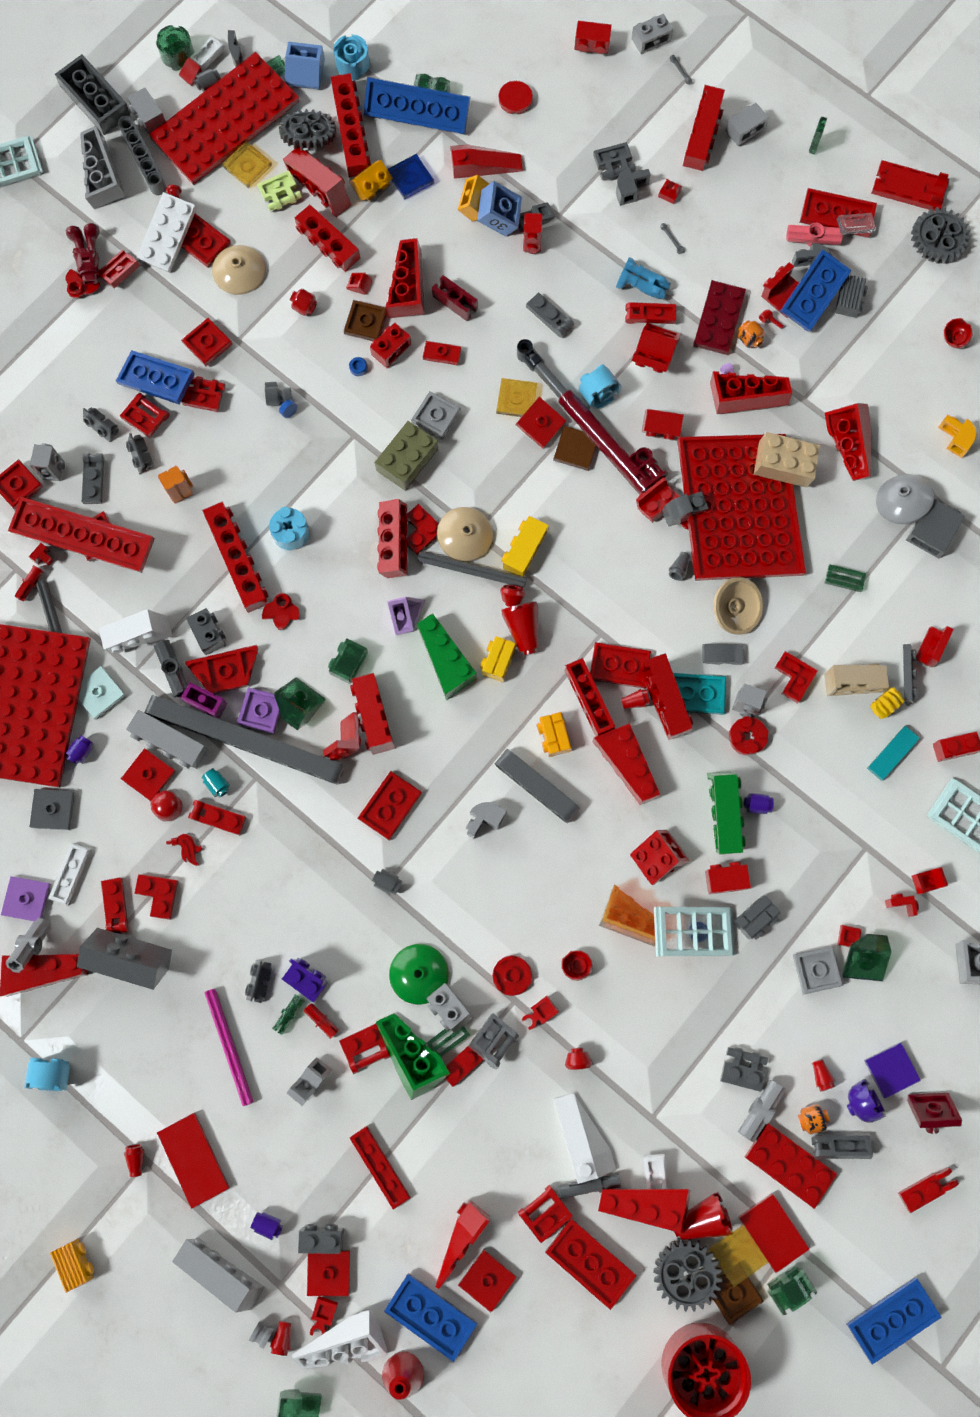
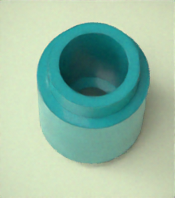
(215, 783)

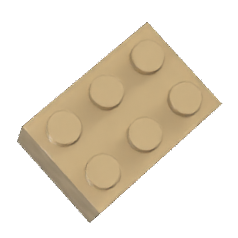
(786, 459)

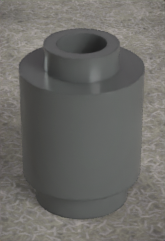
(206, 79)
(387, 881)

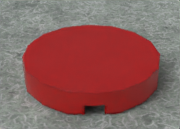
(515, 97)
(512, 975)

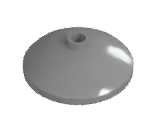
(905, 507)

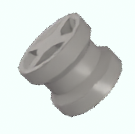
(261, 1334)

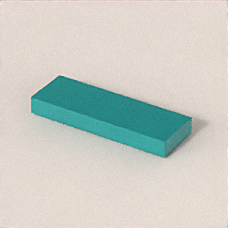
(893, 753)

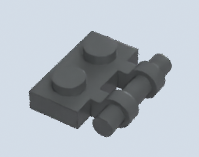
(613, 156)
(741, 1075)

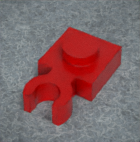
(542, 1011)
(323, 1314)

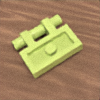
(277, 186)

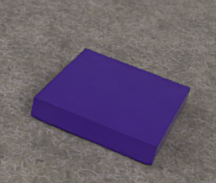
(892, 1070)

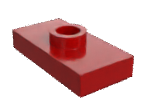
(441, 353)

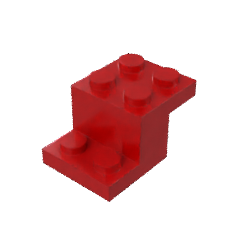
(656, 348)

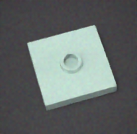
(99, 693)

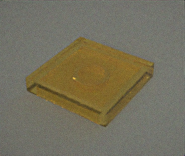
(247, 164)
(515, 397)
(738, 1256)

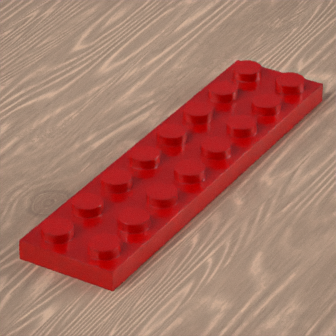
(81, 534)

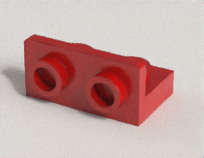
(654, 499)
(933, 645)

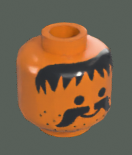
(751, 334)
(813, 1119)

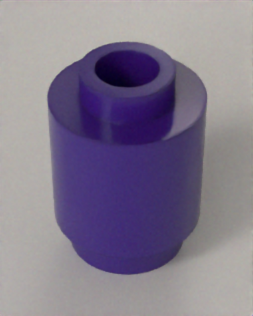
(79, 750)
(758, 803)
(266, 1225)

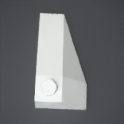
(586, 1146)
(351, 1339)

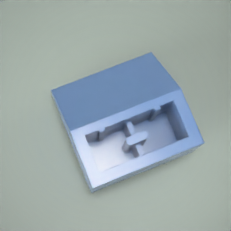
(304, 65)

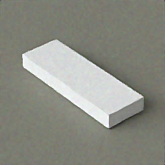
(69, 874)

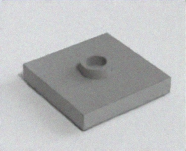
(436, 415)
(817, 970)

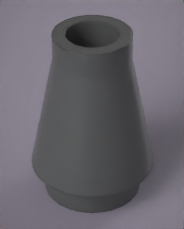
(679, 568)

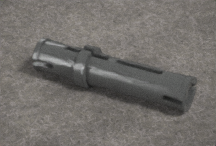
(594, 1185)

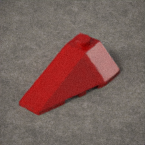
(482, 161)
(852, 434)
(466, 1231)

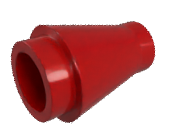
(636, 700)
(823, 1076)
(134, 1158)
(282, 1339)

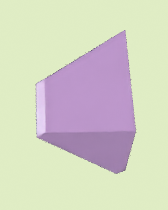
(405, 613)

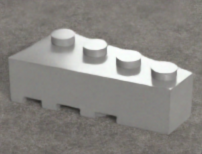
(100, 172)
(968, 962)
(218, 1275)

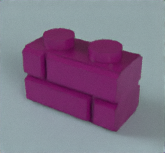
(204, 700)

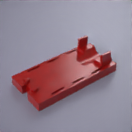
(910, 185)

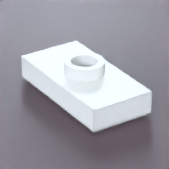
(208, 52)
(655, 1171)

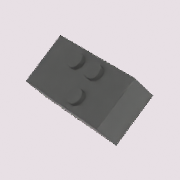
(92, 94)
(124, 958)

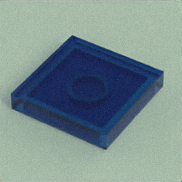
(410, 176)

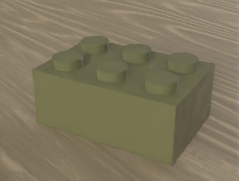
(406, 455)

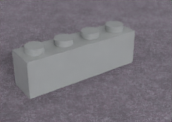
(167, 739)

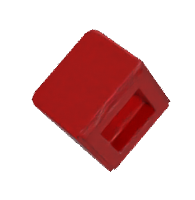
(189, 71)
(359, 283)

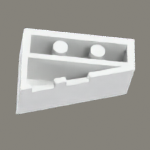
(135, 631)

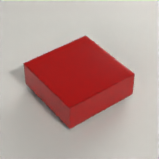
(848, 935)

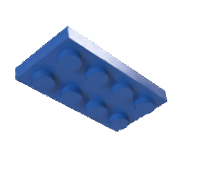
(815, 290)
(155, 377)
(430, 1317)
(893, 1320)

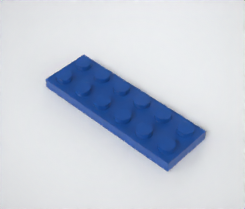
(416, 105)

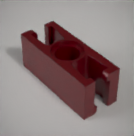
(455, 305)

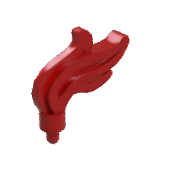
(188, 847)

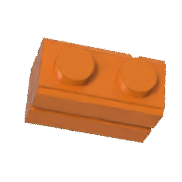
(176, 484)

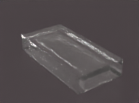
(856, 223)

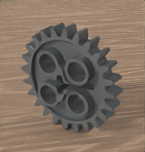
(298, 134)
(954, 236)
(697, 1293)

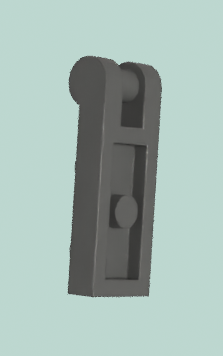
(549, 315)
(92, 479)
(842, 1147)

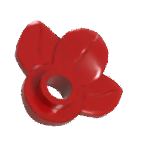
(75, 282)
(281, 614)

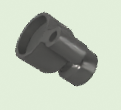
(274, 395)

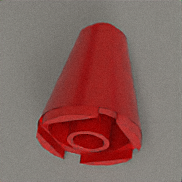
(523, 625)
(707, 1220)
(403, 1375)

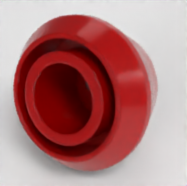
(512, 595)
(578, 1059)

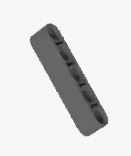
(142, 155)
(537, 786)

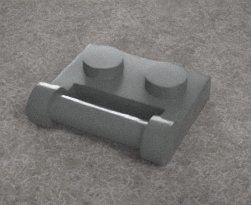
(489, 1036)

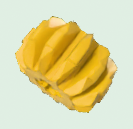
(887, 703)

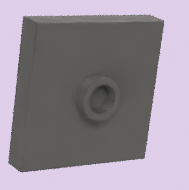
(52, 809)

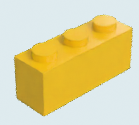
(524, 546)

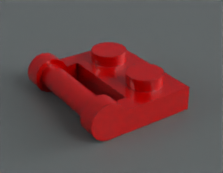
(140, 419)
(361, 1042)
(550, 1219)

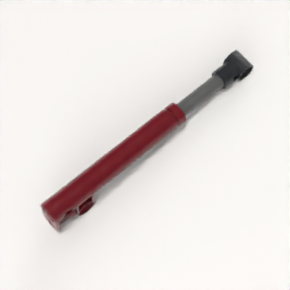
(638, 473)

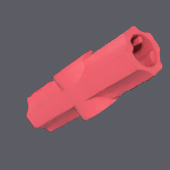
(804, 234)

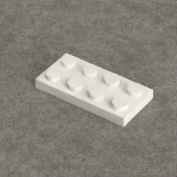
(166, 232)

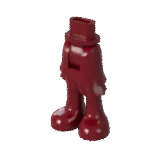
(86, 259)

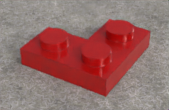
(425, 530)
(799, 674)
(161, 890)

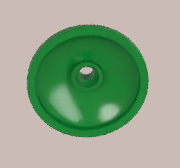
(422, 958)

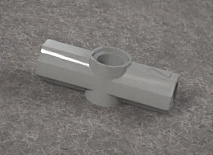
(28, 945)
(762, 1110)

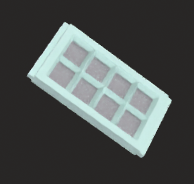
(18, 160)
(958, 813)
(694, 931)

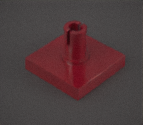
(934, 1111)

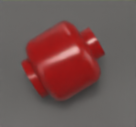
(303, 302)

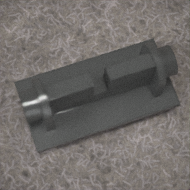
(94, 419)
(136, 447)
(255, 988)

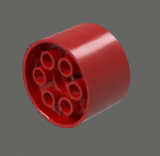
(736, 1385)

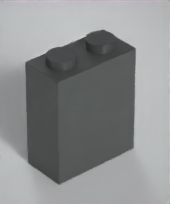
(936, 529)

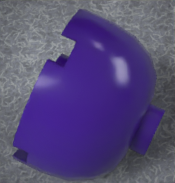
(865, 1103)

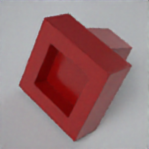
(670, 191)
(40, 554)

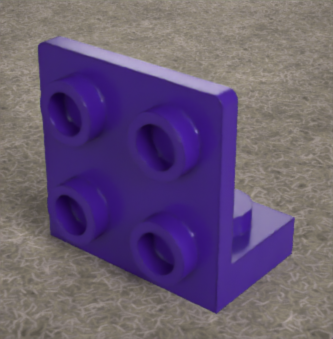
(304, 980)

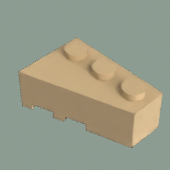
(856, 679)

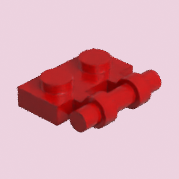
(202, 398)

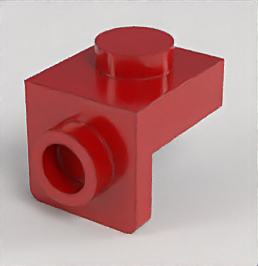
(929, 880)
(910, 902)

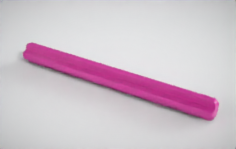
(229, 1047)

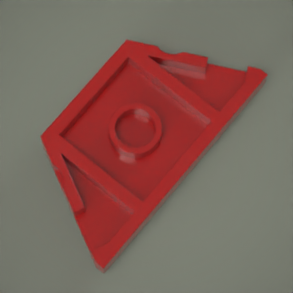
(225, 670)

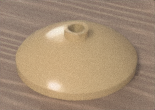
(239, 277)
(464, 545)
(745, 609)

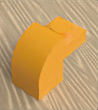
(962, 434)

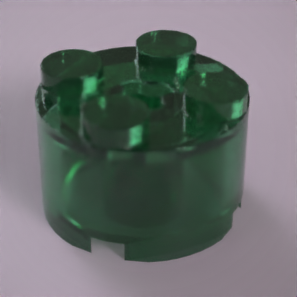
(174, 46)
(791, 1290)

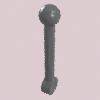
(688, 80)
(680, 249)

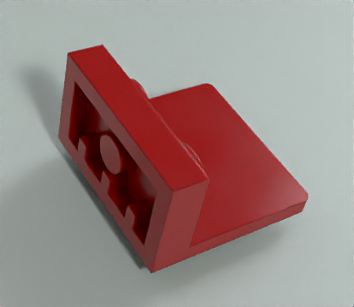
(658, 856)

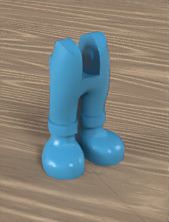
(652, 287)

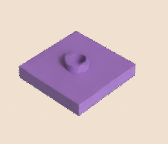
(259, 711)
(25, 899)

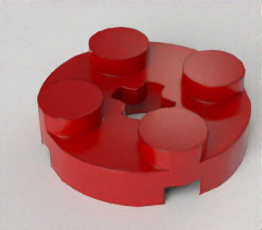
(737, 736)

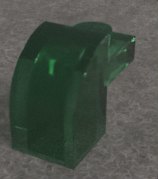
(298, 1404)

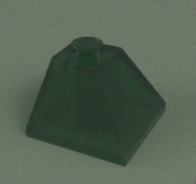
(297, 703)
(868, 958)

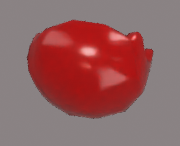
(957, 333)
(166, 806)
(577, 965)

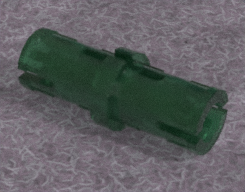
(288, 1014)

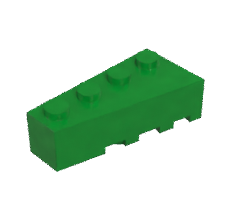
(447, 660)
(727, 812)

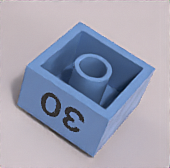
(499, 208)

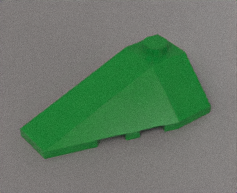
(415, 1062)

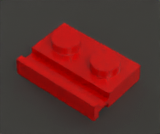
(118, 269)

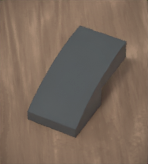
(235, 50)
(544, 209)
(722, 653)

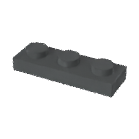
(910, 673)

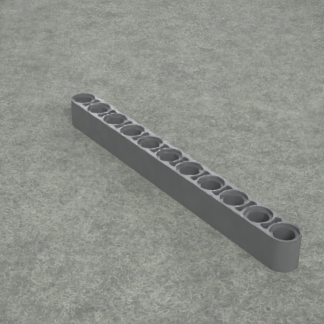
(244, 739)

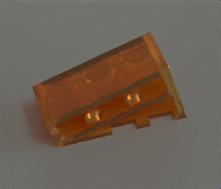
(628, 917)

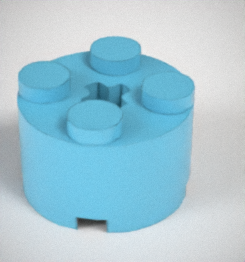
(351, 56)
(599, 387)
(281, 531)
(47, 1075)

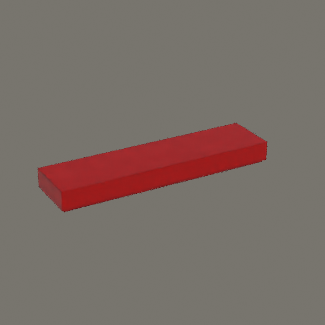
(380, 1167)

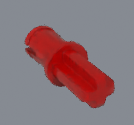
(28, 583)
(321, 1020)

